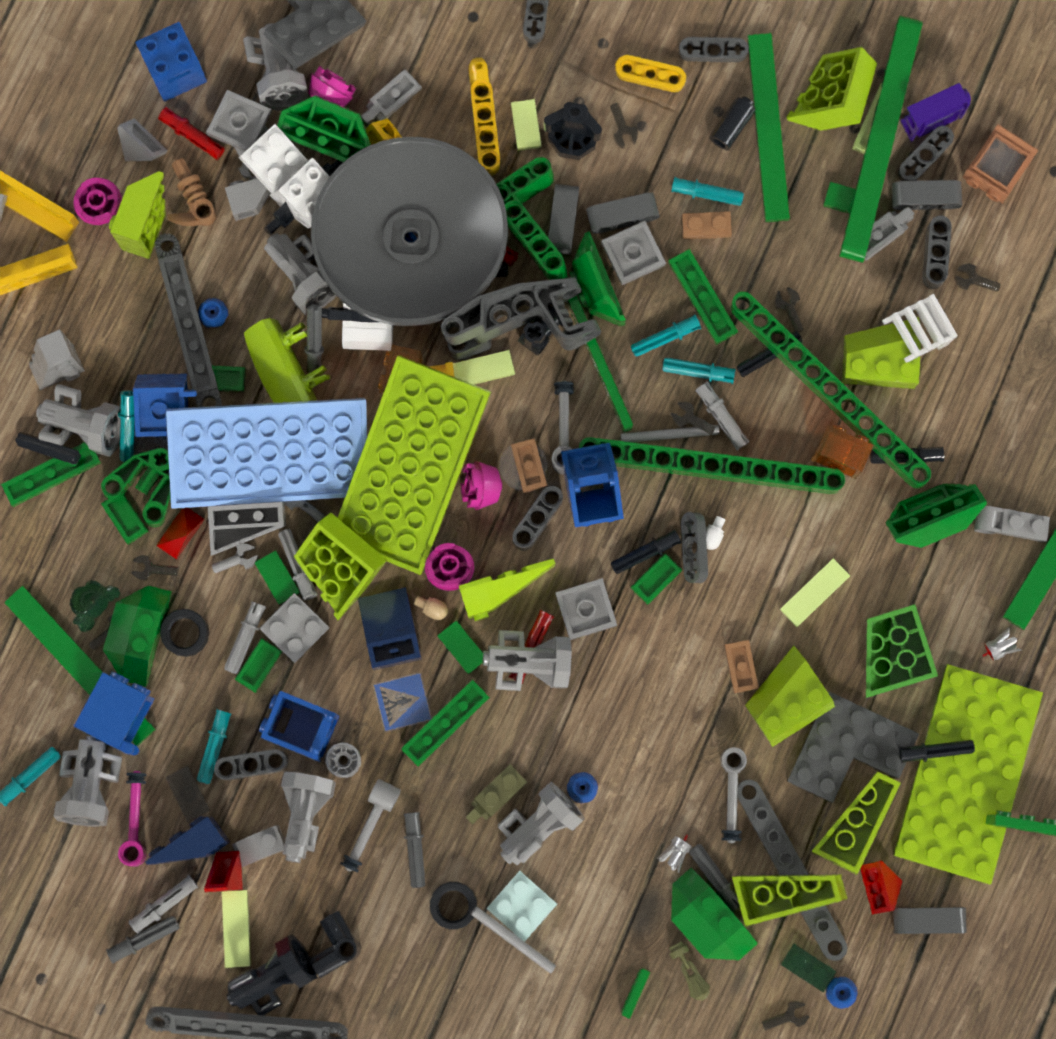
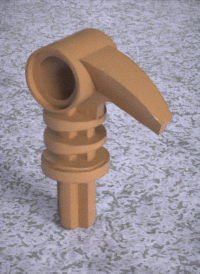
(197, 198)

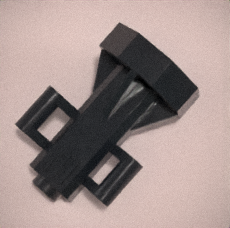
(574, 125)
(287, 966)

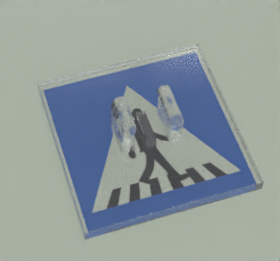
(402, 702)

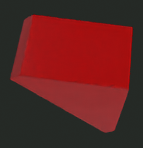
(225, 873)

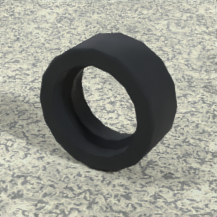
(166, 628)
(434, 905)

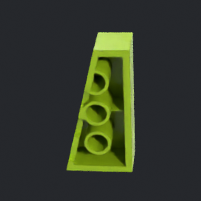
(856, 829)
(781, 895)

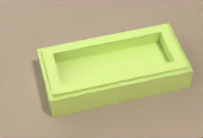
(526, 124)

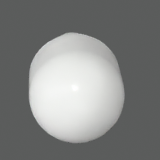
(714, 533)

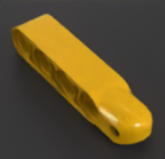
(480, 80)

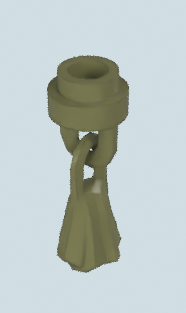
(698, 987)

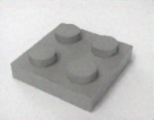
(238, 121)
(633, 253)
(586, 609)
(294, 627)

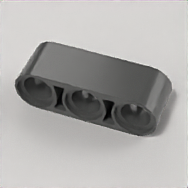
(927, 195)
(622, 213)
(563, 217)
(942, 242)
(539, 506)
(239, 761)
(929, 920)

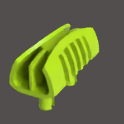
(277, 363)

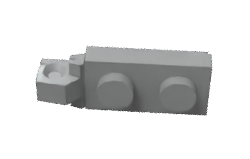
(391, 98)
(887, 230)

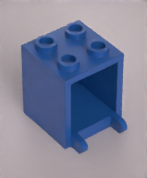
(171, 61)
(153, 396)
(591, 467)
(115, 712)
(307, 729)

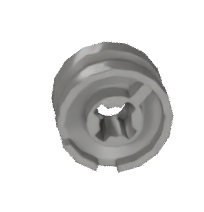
(333, 757)

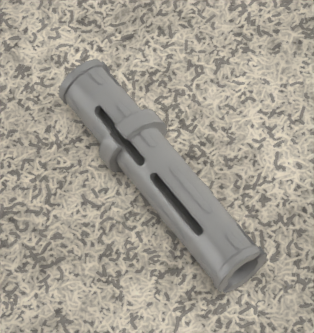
(720, 413)
(163, 904)

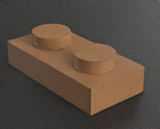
(706, 225)
(528, 465)
(741, 666)

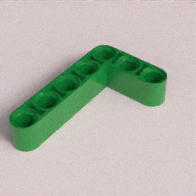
(524, 221)

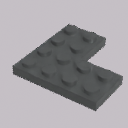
(313, 28)
(846, 735)

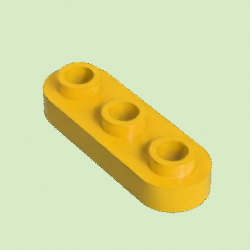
(642, 66)

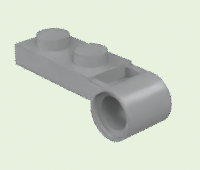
(1012, 523)

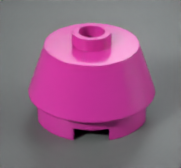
(330, 87)
(97, 201)
(481, 485)
(449, 567)

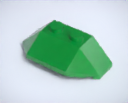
(324, 128)
(594, 282)
(935, 514)
(136, 633)
(708, 920)

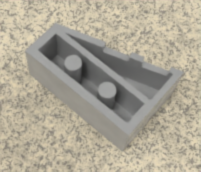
(54, 360)
(242, 522)

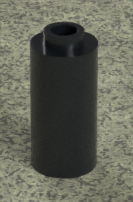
(732, 123)

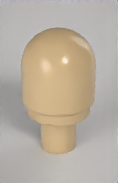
(432, 607)

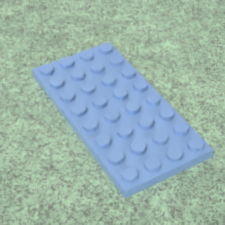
(264, 451)

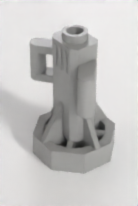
(281, 83)
(306, 278)
(96, 426)
(547, 661)
(305, 798)
(83, 801)
(553, 813)

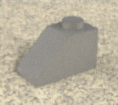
(260, 845)

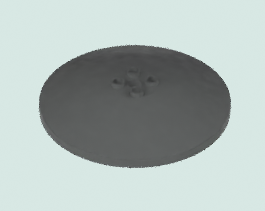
(402, 190)

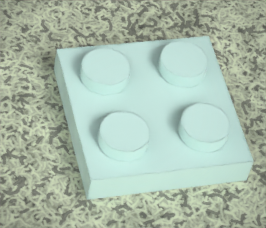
(521, 906)

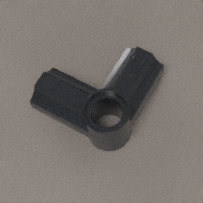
(537, 334)
(333, 957)

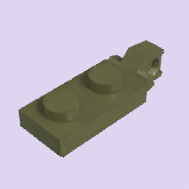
(496, 794)

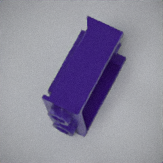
(936, 111)

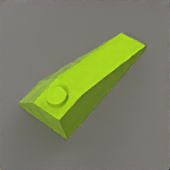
(488, 594)

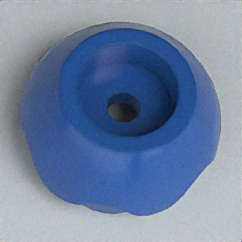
(218, 317)
(576, 793)
(833, 992)

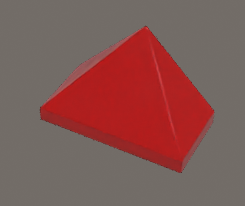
(180, 532)
(881, 886)

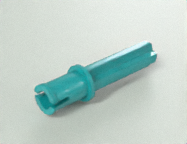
(707, 191)
(676, 331)
(699, 370)
(126, 425)
(213, 746)
(29, 775)

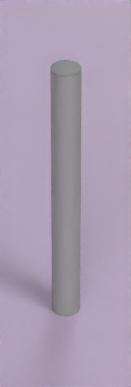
(665, 434)
(513, 939)

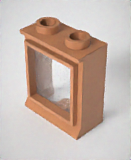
(999, 164)

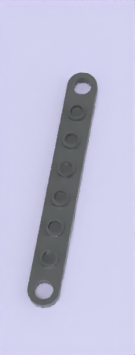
(187, 321)
(788, 863)
(240, 1025)

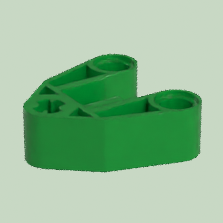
(129, 471)

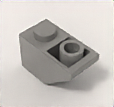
(246, 197)

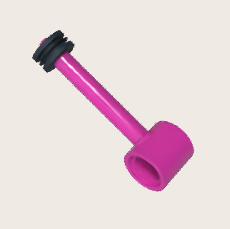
(135, 778)

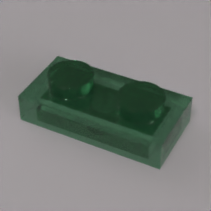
(808, 968)

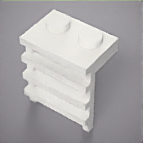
(934, 321)

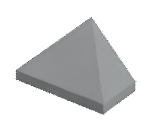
(138, 142)

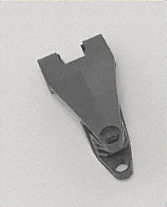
(480, 316)

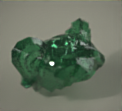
(82, 604)

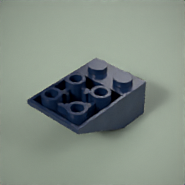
(389, 629)
(200, 841)

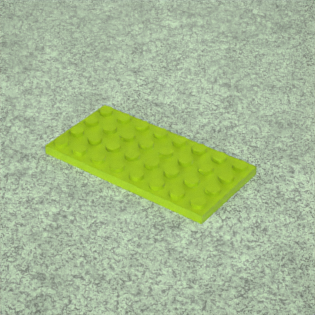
(412, 461)
(955, 793)

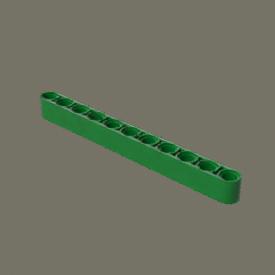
(881, 139)
(834, 401)
(723, 461)

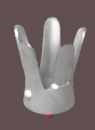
(999, 647)
(678, 850)

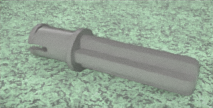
(290, 547)
(244, 637)

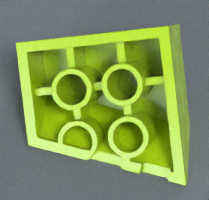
(836, 91)
(140, 216)
(878, 357)
(338, 563)
(789, 699)

